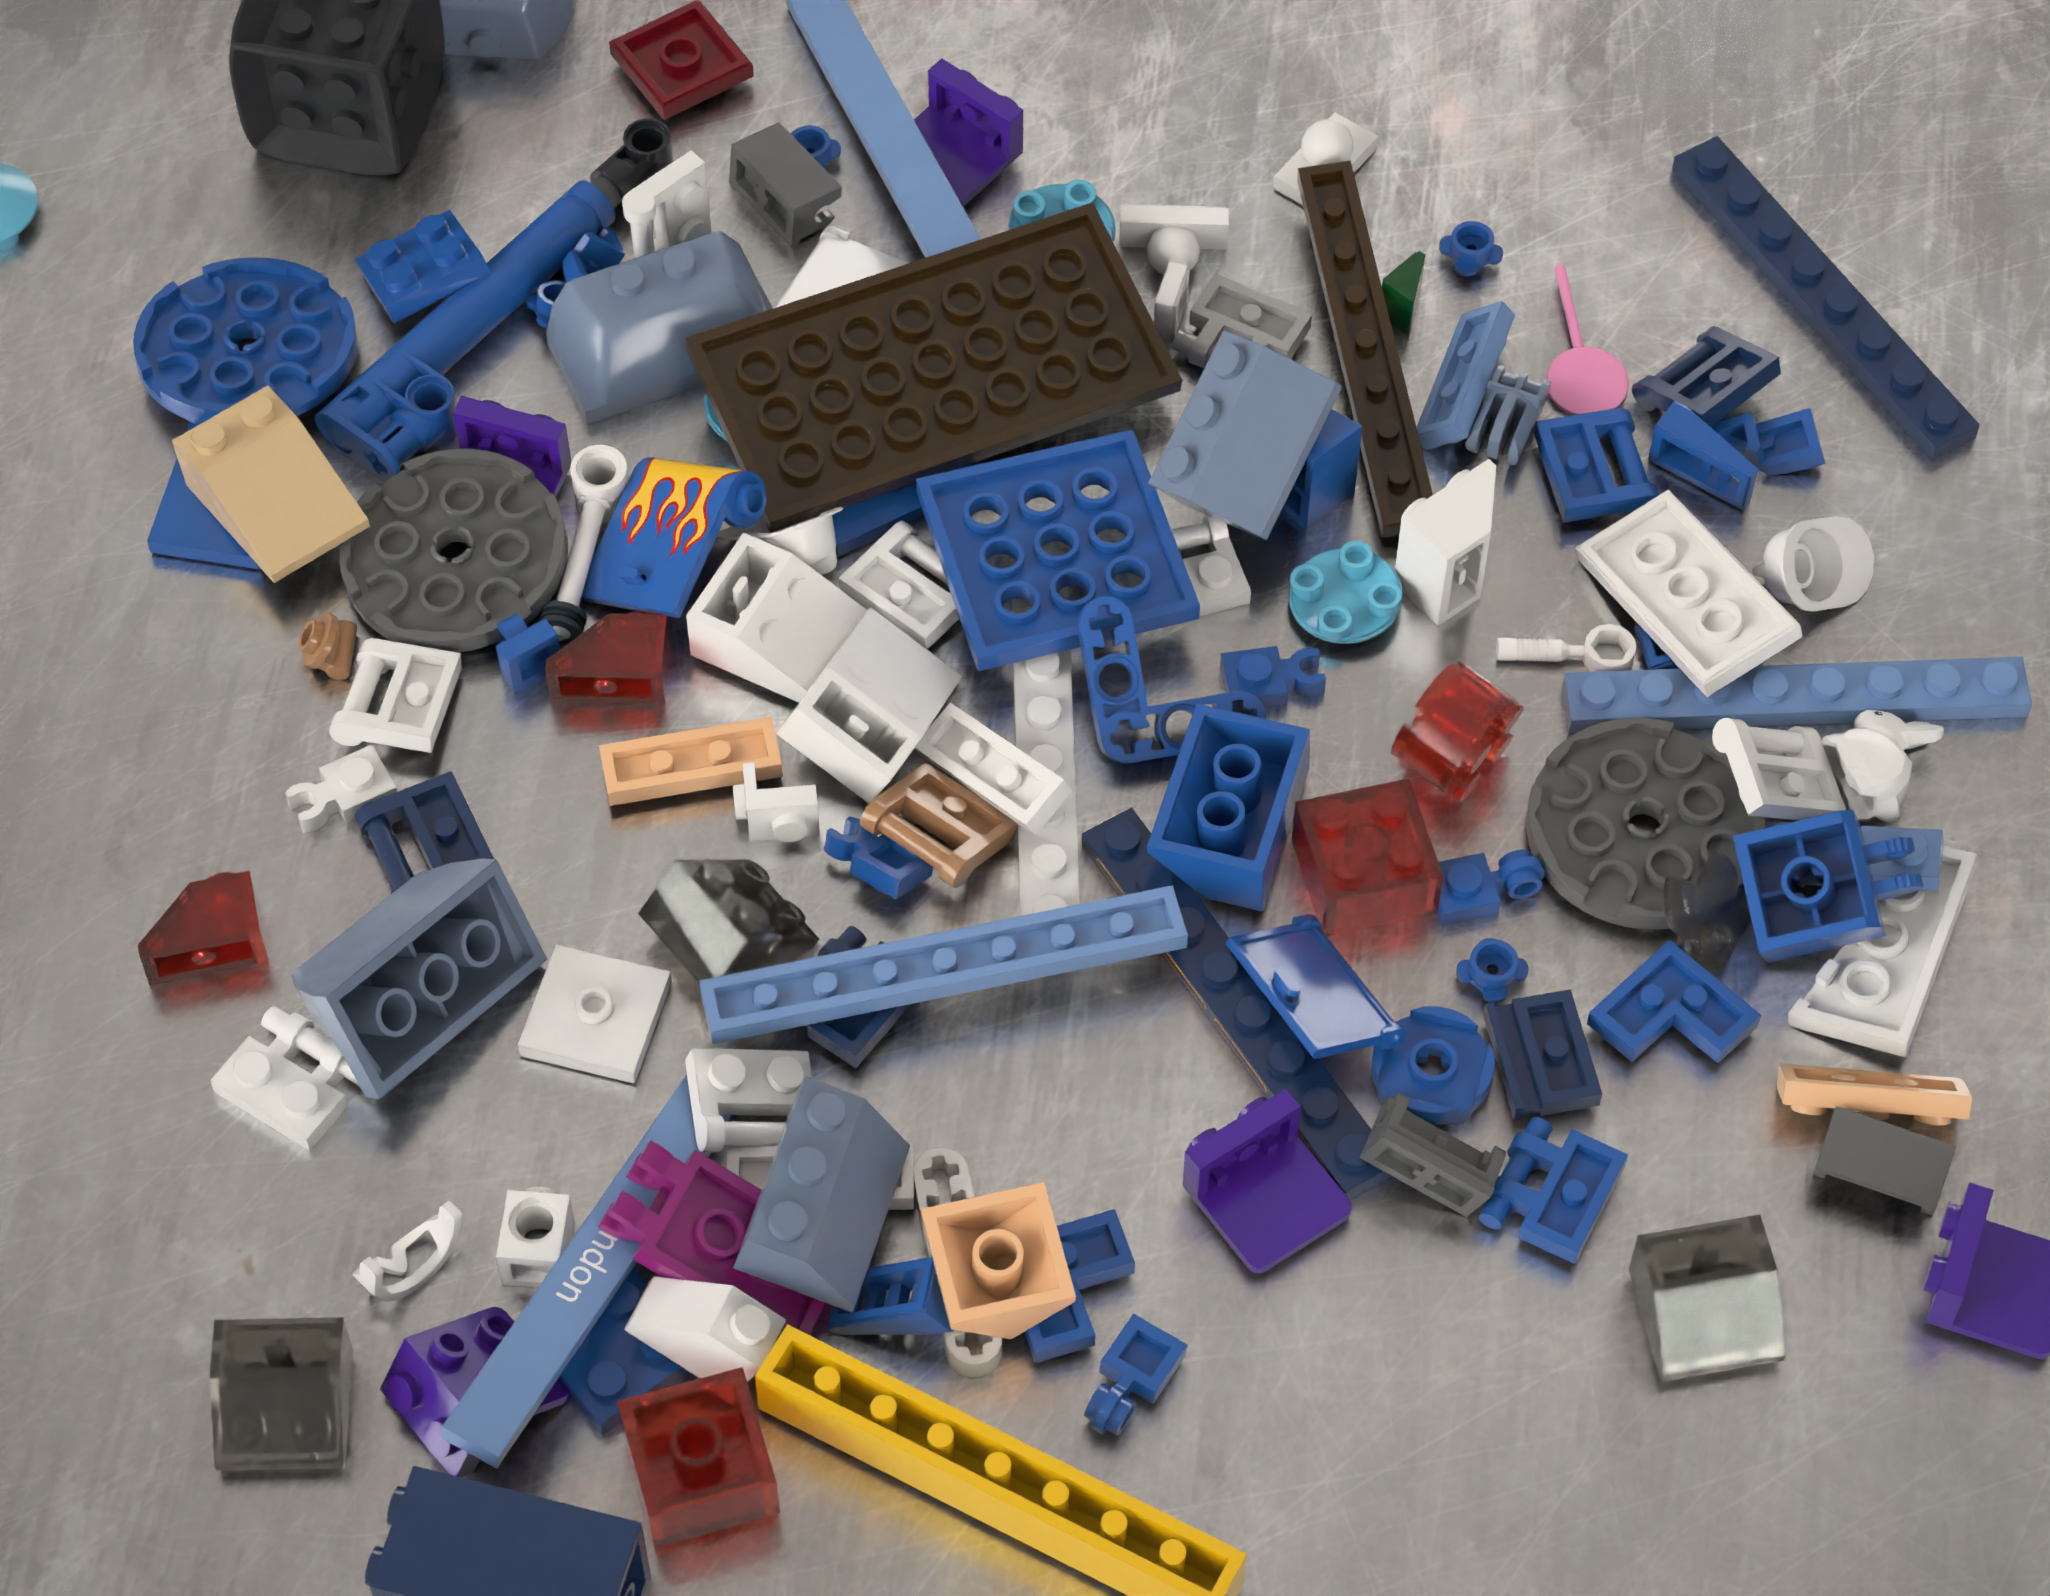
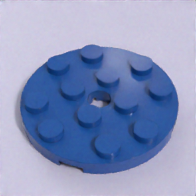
(192, 333)

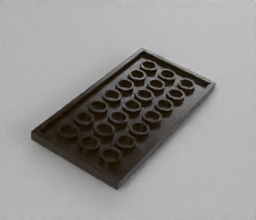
(933, 365)

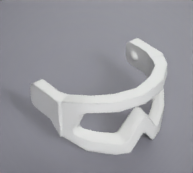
(445, 1230)

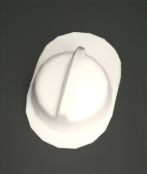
(808, 540)
(1818, 564)

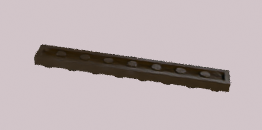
(1364, 341)

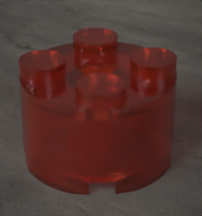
(1456, 728)

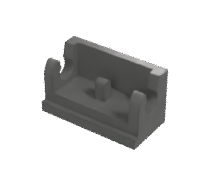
(783, 182)
(1431, 1158)
(1885, 1158)

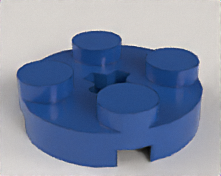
(1463, 1051)

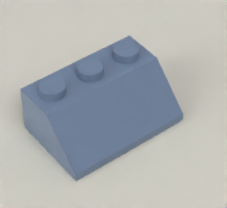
(1244, 435)
(824, 1196)

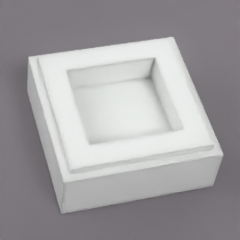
(1171, 300)

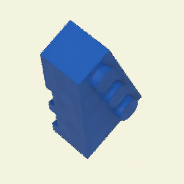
(1328, 472)

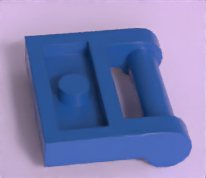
(1579, 467)

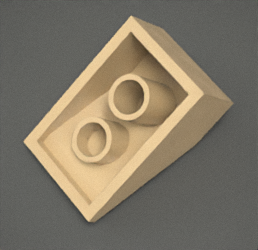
(268, 484)

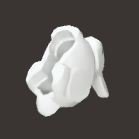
(1872, 762)

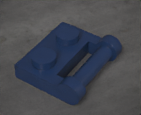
(1710, 376)
(438, 822)

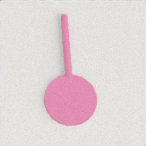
(1584, 376)

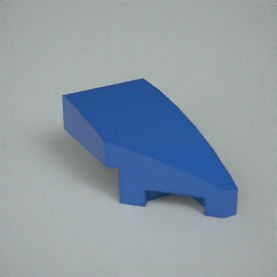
(593, 254)
(1777, 444)

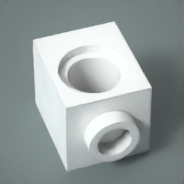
(529, 1261)

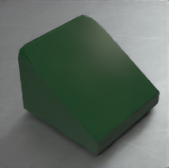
(1402, 291)

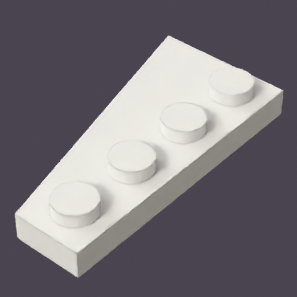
(1881, 985)

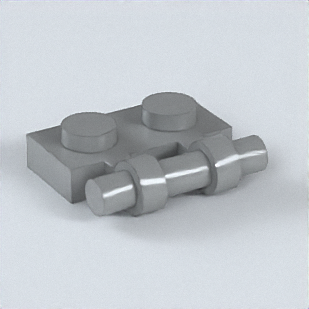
(1244, 313)

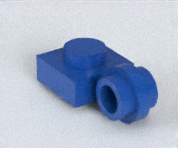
(1472, 889)
(1138, 1362)

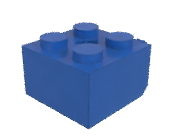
(1836, 854)

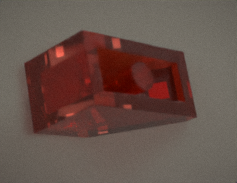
(613, 662)
(206, 930)

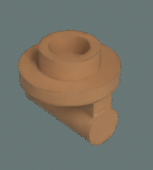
(328, 645)

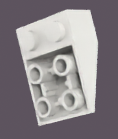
(770, 618)
(870, 706)

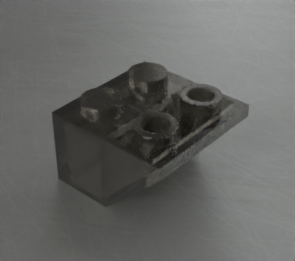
(725, 918)
(1709, 1297)
(280, 1393)

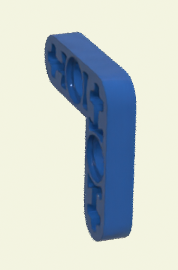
(1133, 705)

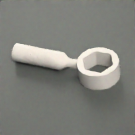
(1557, 650)

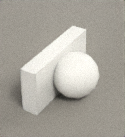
(1326, 143)
(1173, 232)

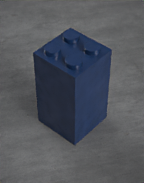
(501, 1542)

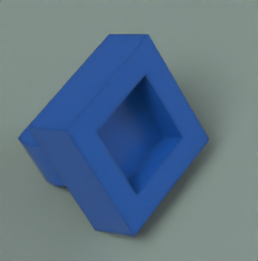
(525, 651)

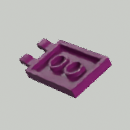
(699, 1228)

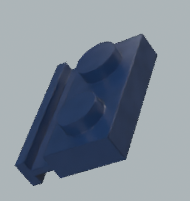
(1542, 1054)

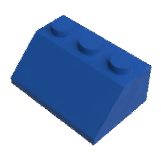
(1231, 804)

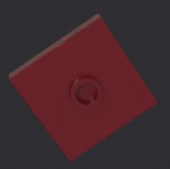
(681, 59)

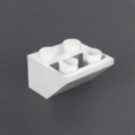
(1447, 544)

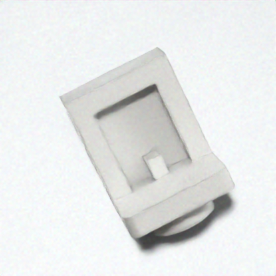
(776, 812)

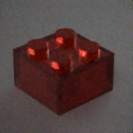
(1366, 857)
(699, 1457)

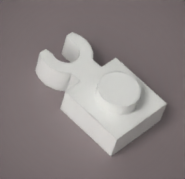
(344, 788)

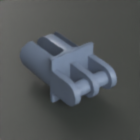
(1512, 405)

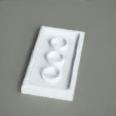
(1688, 593)

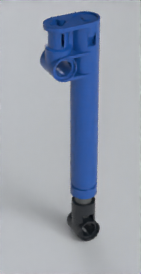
(403, 397)

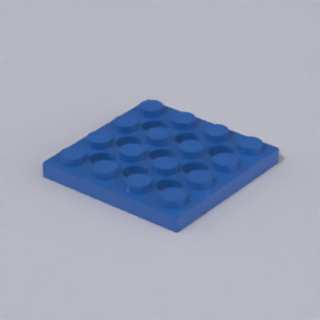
(1037, 577)

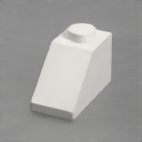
(705, 1326)

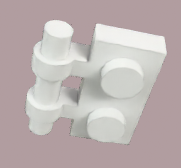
(278, 1090)

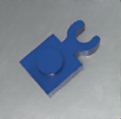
(1269, 677)
(877, 859)

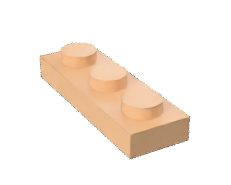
(689, 760)
(1873, 1093)

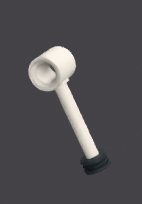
(596, 506)

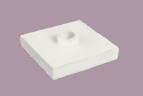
(595, 1013)

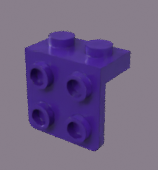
(969, 129)
(527, 438)
(1263, 1184)
(1990, 1279)
(437, 1370)

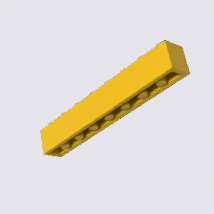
(991, 1474)

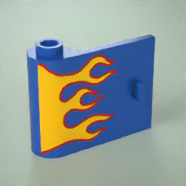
(667, 531)

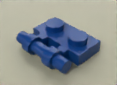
(1571, 1197)

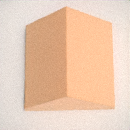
(999, 1261)

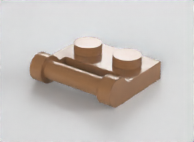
(945, 811)

